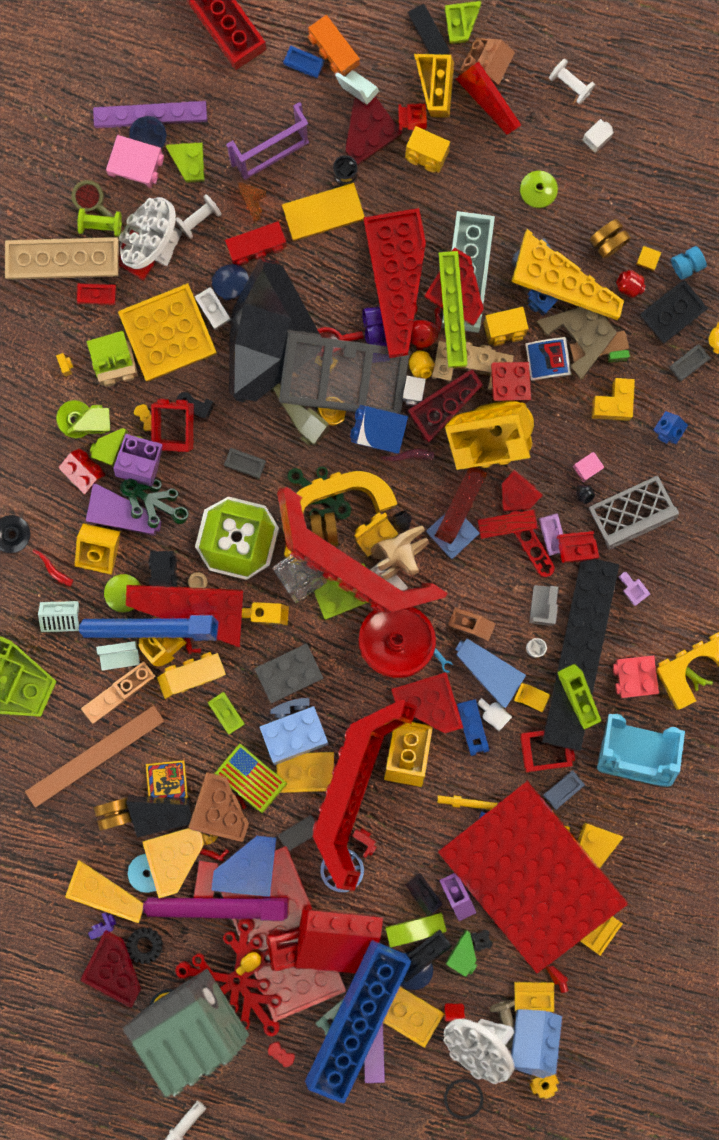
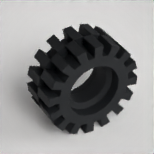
(133, 949)

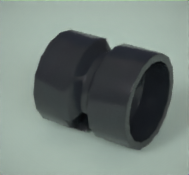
(345, 170)

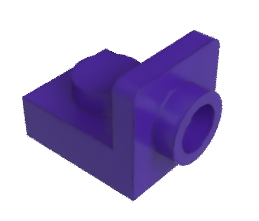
(99, 928)

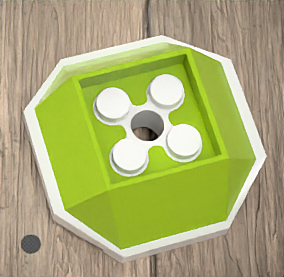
(239, 558)

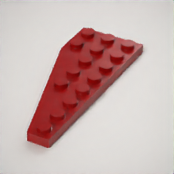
(397, 258)

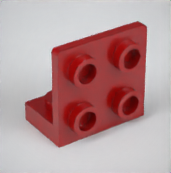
(511, 381)

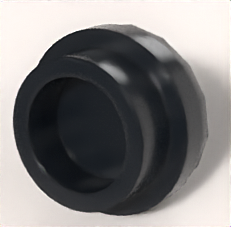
(585, 493)
(402, 520)

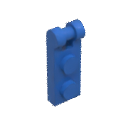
(472, 726)

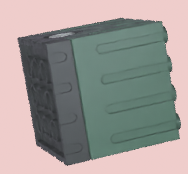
(187, 1033)

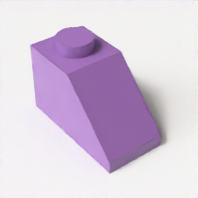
(457, 896)

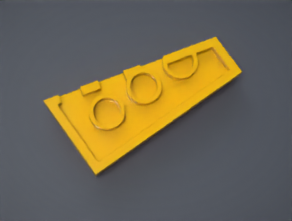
(99, 892)

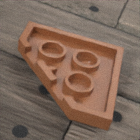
(218, 810)

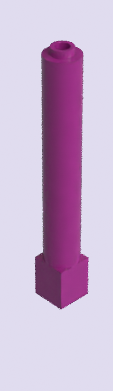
(265, 909)

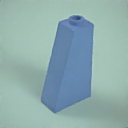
(493, 673)

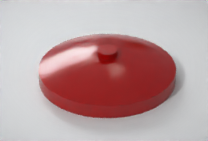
(397, 642)

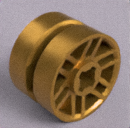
(610, 238)
(325, 529)
(113, 814)

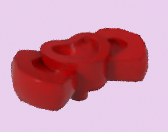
(281, 1054)

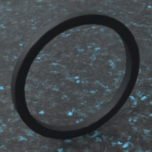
(481, 1099)

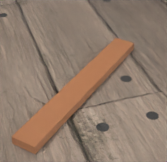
(94, 756)

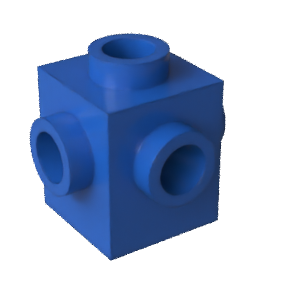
(536, 304)
(670, 428)

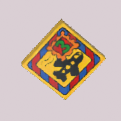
(167, 779)

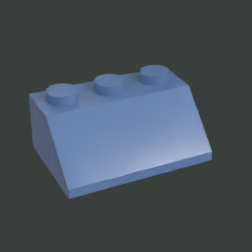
(536, 1042)

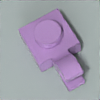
(635, 589)

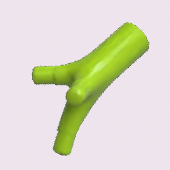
(696, 679)

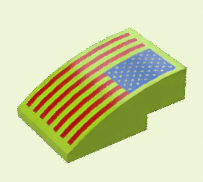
(251, 778)

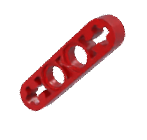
(528, 545)

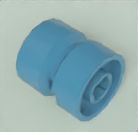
(687, 263)

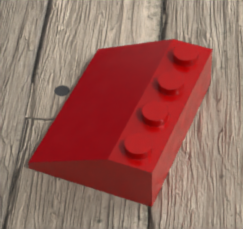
(335, 939)

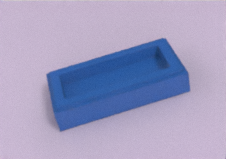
(303, 62)

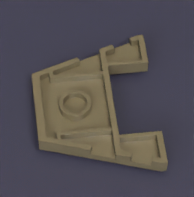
(588, 329)

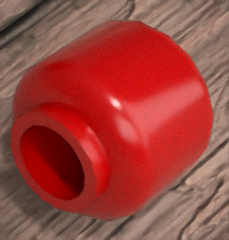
(630, 283)

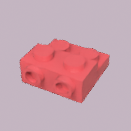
(636, 676)

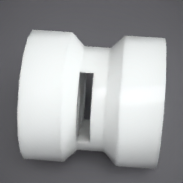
(536, 647)

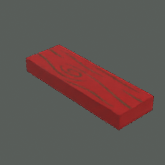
(507, 524)

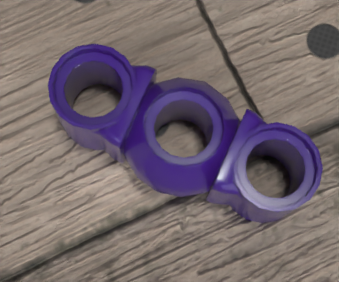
(374, 326)

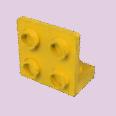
(376, 531)

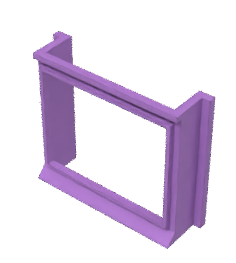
(238, 160)

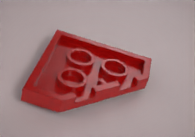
(471, 297)
(433, 702)

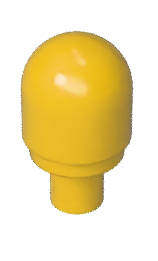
(249, 963)

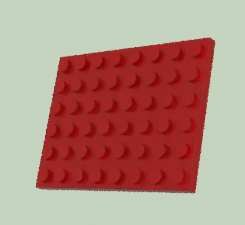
(532, 877)

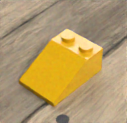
(408, 754)

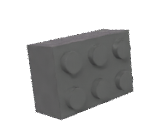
(289, 673)

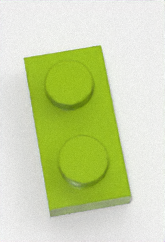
(226, 713)

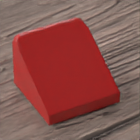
(453, 1011)

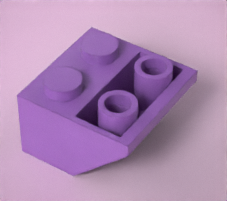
(138, 460)

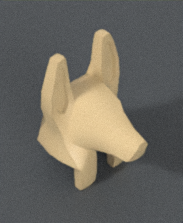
(399, 553)

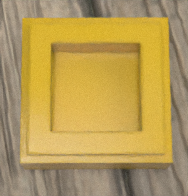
(648, 258)

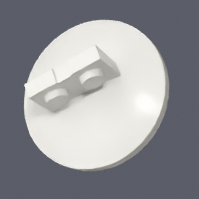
(156, 234)
(481, 1048)

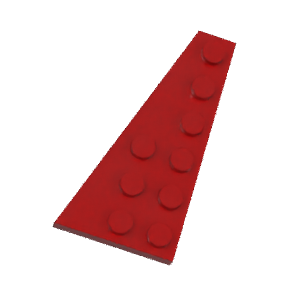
(182, 602)

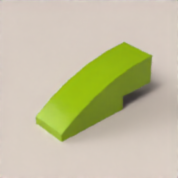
(415, 929)

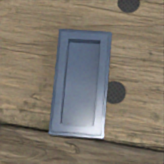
(563, 790)

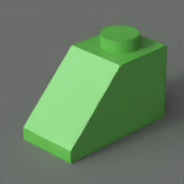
(463, 956)

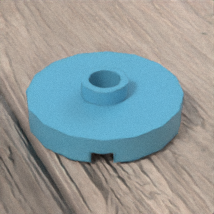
(137, 877)

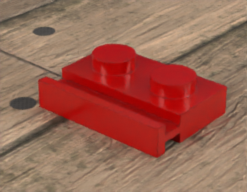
(412, 116)
(577, 547)

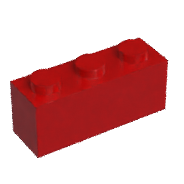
(256, 243)

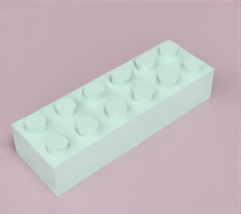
(474, 238)

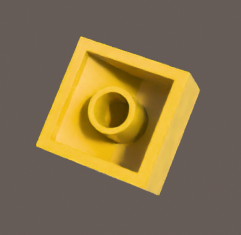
(97, 548)

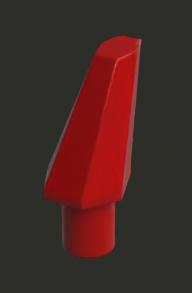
(558, 978)

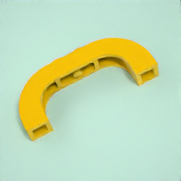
(372, 485)

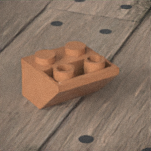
(492, 55)

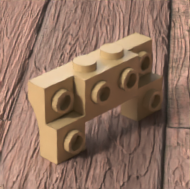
(477, 358)

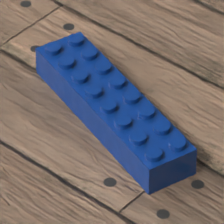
(357, 1022)

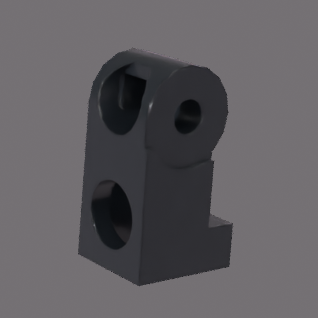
(201, 409)

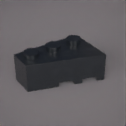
(163, 568)
(158, 814)

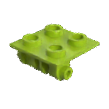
(109, 352)

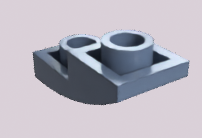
(285, 708)

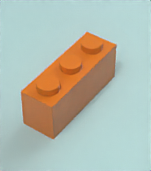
(333, 46)

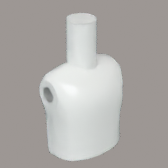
(494, 714)

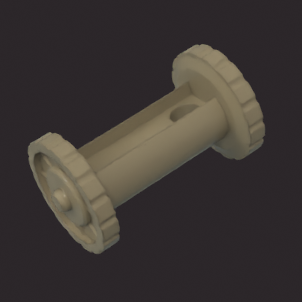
(505, 1016)

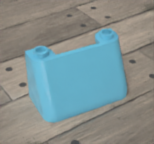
(640, 752)

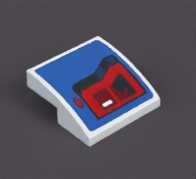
(548, 359)

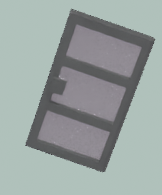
(341, 375)

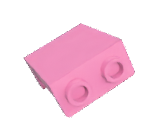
(135, 161)

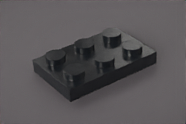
(673, 312)

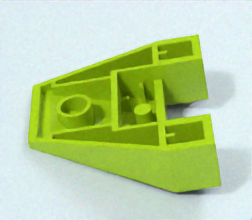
(22, 682)

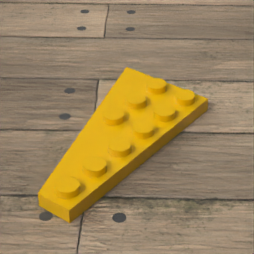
(558, 277)

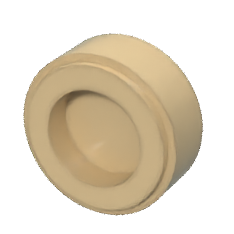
(197, 580)

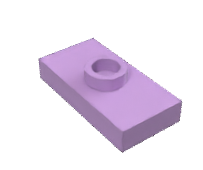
(550, 529)

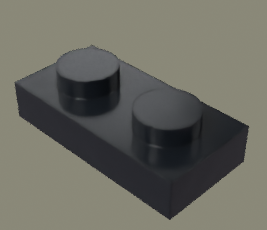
(423, 894)

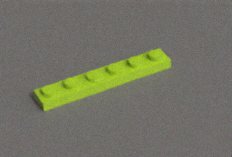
(453, 309)

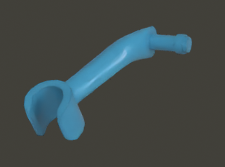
(438, 655)

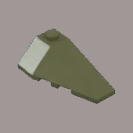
(307, 422)

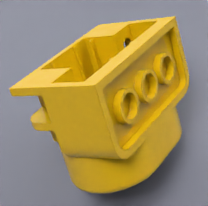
(479, 441)

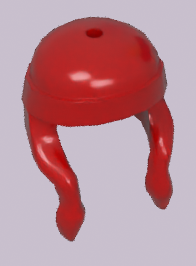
(425, 332)

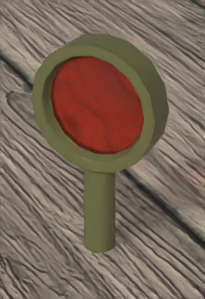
(90, 197)

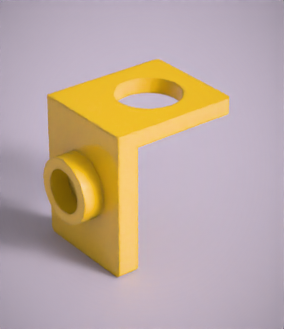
(532, 697)

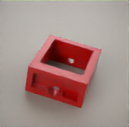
(172, 445)
(527, 754)

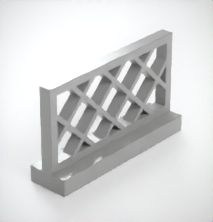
(640, 527)

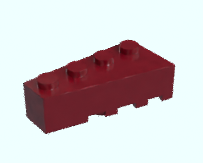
(438, 409)

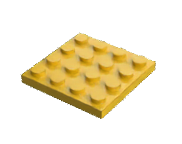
(167, 332)

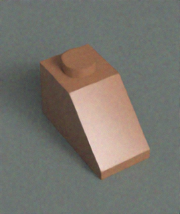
(471, 624)

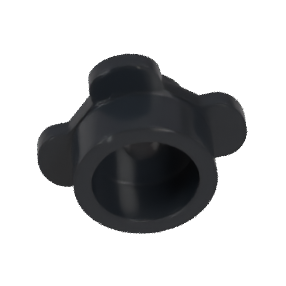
(482, 935)

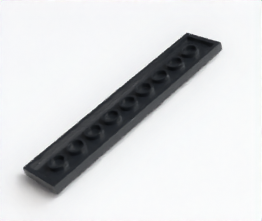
(581, 647)

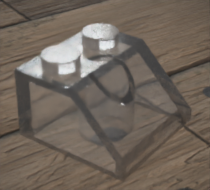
(298, 578)

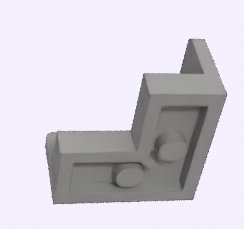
(544, 605)

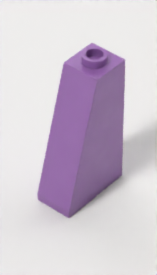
(115, 512)

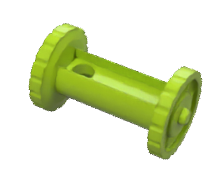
(99, 222)

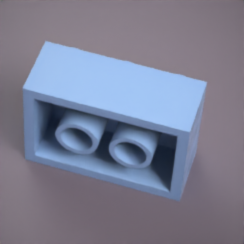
(294, 735)

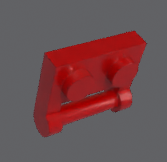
(282, 957)

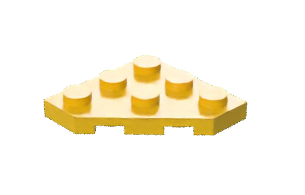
(172, 858)

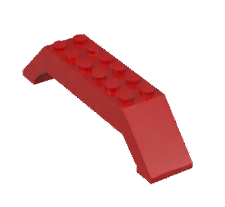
(342, 568)
(349, 786)

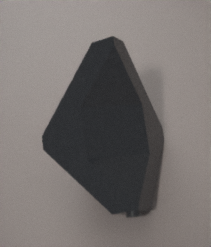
(260, 329)

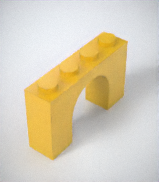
(673, 672)

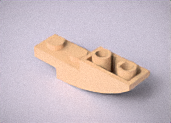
(118, 693)

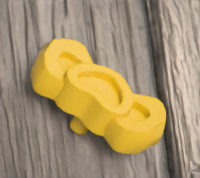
(145, 416)

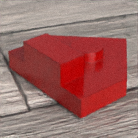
(519, 493)

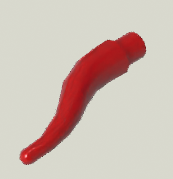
(62, 578)

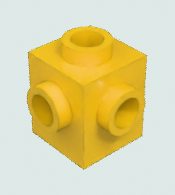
(547, 1091)

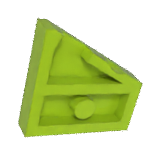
(460, 20)
(188, 160)

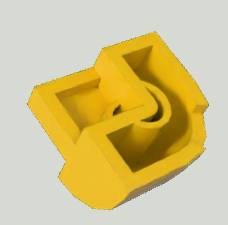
(160, 650)

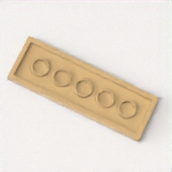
(62, 258)

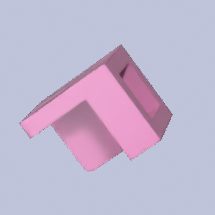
(588, 466)

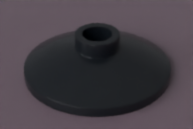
(13, 524)

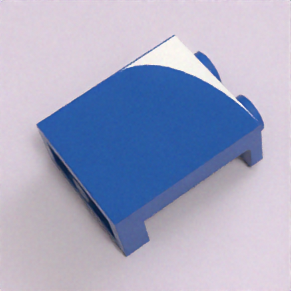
(378, 429)

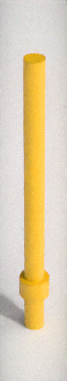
(457, 801)

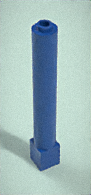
(196, 627)

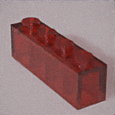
(460, 504)

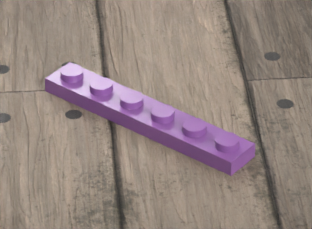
(167, 113)

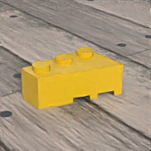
(436, 81)
(190, 674)
(598, 842)

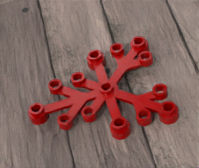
(250, 999)

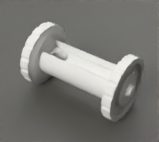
(583, 90)
(198, 216)

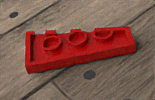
(486, 94)

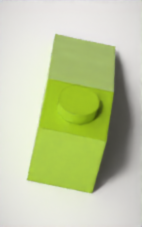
(579, 695)

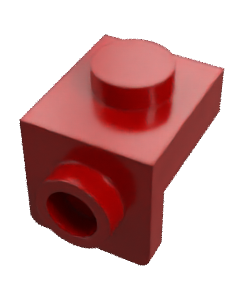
(364, 837)

